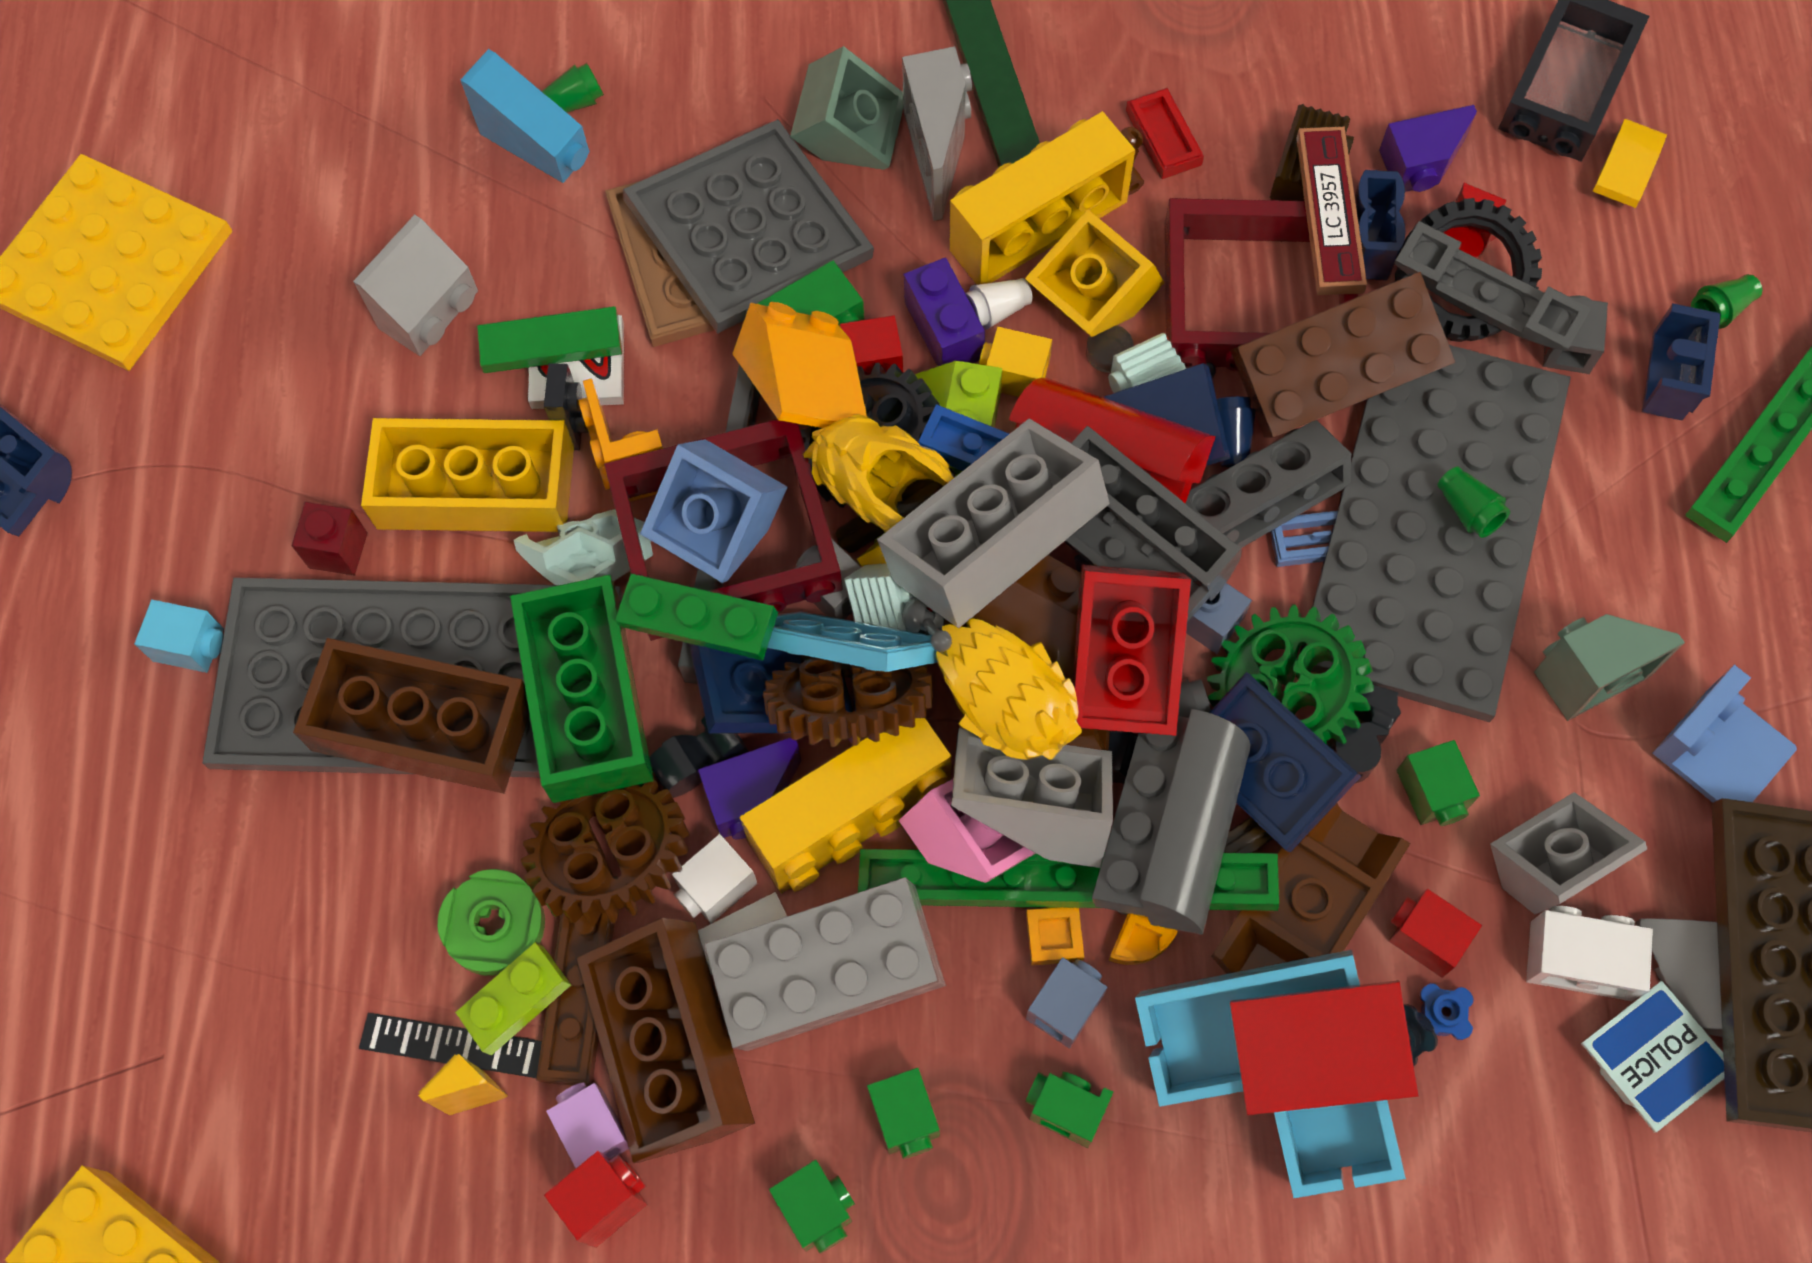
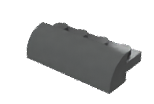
(1151, 528)
(1174, 823)

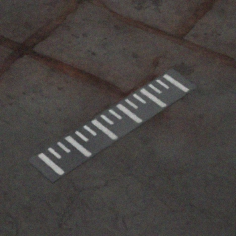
(442, 1042)

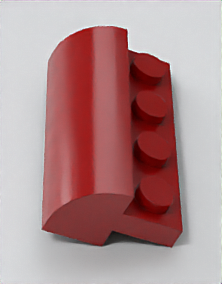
(1160, 447)

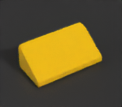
(460, 1087)

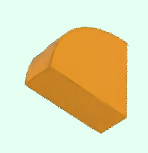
(1140, 941)

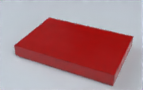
(1324, 1048)

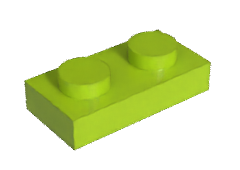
(513, 998)

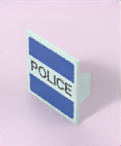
(1657, 1057)

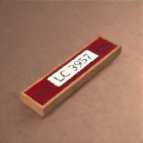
(1331, 211)

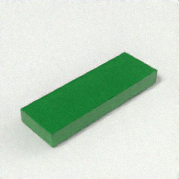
(549, 339)

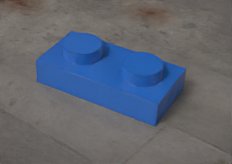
(958, 437)

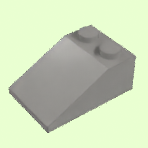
(935, 116)
(1043, 804)

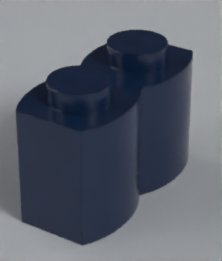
(1380, 221)

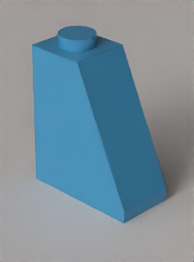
(523, 118)

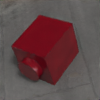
(329, 538)

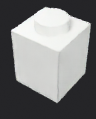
(713, 880)

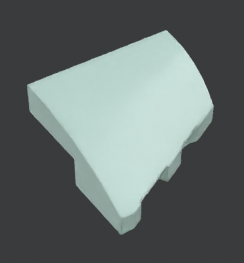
(582, 550)

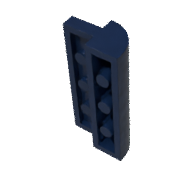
(28, 473)

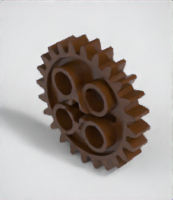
(812, 703)
(570, 867)

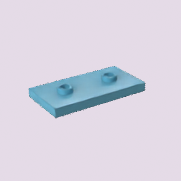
(851, 642)

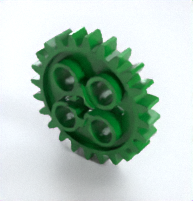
(1332, 693)

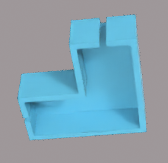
(1203, 1063)

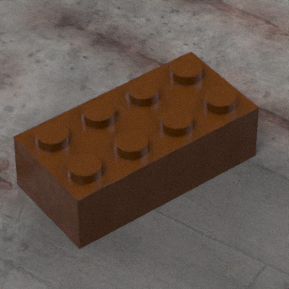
(1343, 355)
(414, 715)

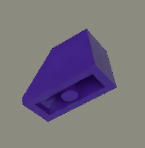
(1425, 146)
(748, 781)

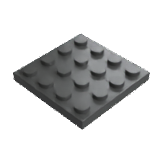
(745, 222)

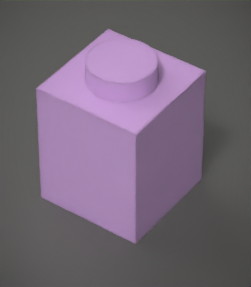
(587, 1123)

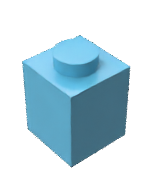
(180, 636)

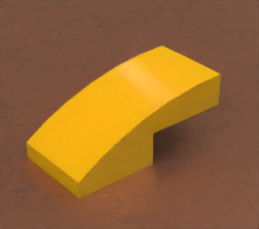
(1630, 163)

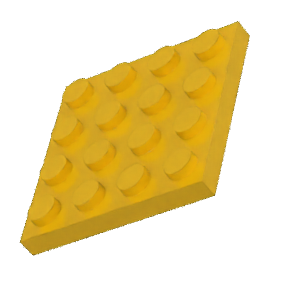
(107, 261)

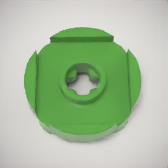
(474, 900)

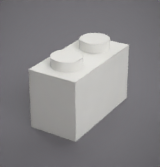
(1590, 954)

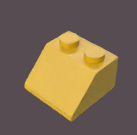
(1095, 276)

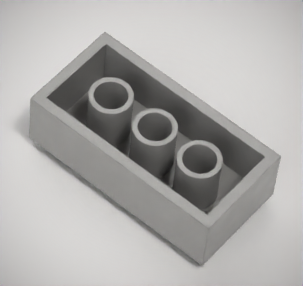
(994, 522)
(824, 965)

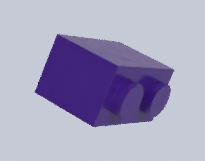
(943, 313)

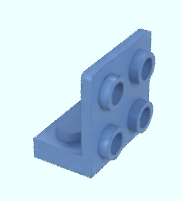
(1725, 745)

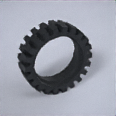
(1505, 228)

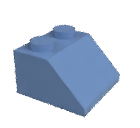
(712, 508)

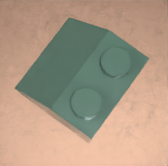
(848, 112)
(1602, 661)

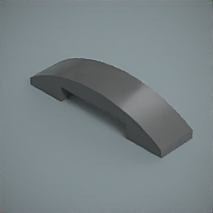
(1489, 292)

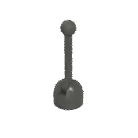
(921, 621)

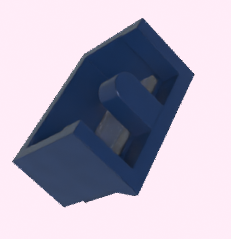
(1681, 361)

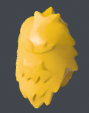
(872, 466)
(1009, 691)

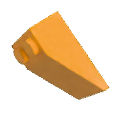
(800, 364)

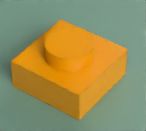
(1054, 935)

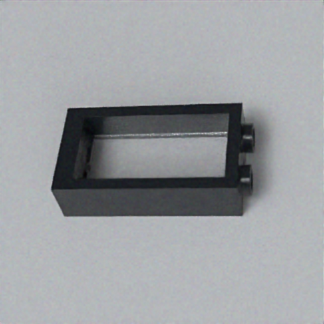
(1573, 75)

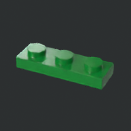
(697, 616)

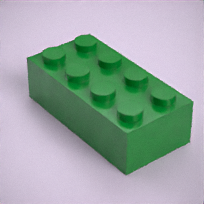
(580, 689)

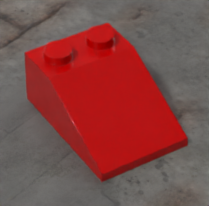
(1130, 648)

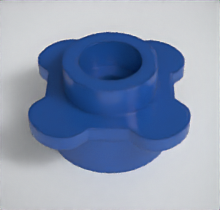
(1457, 1001)

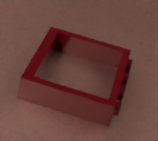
(1220, 221)
(754, 446)

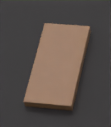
(663, 299)

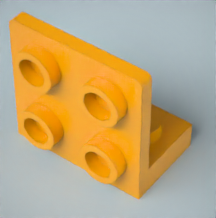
(601, 443)

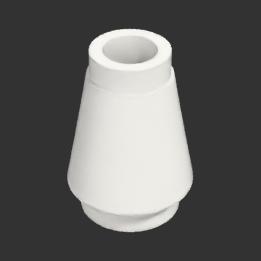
(999, 300)

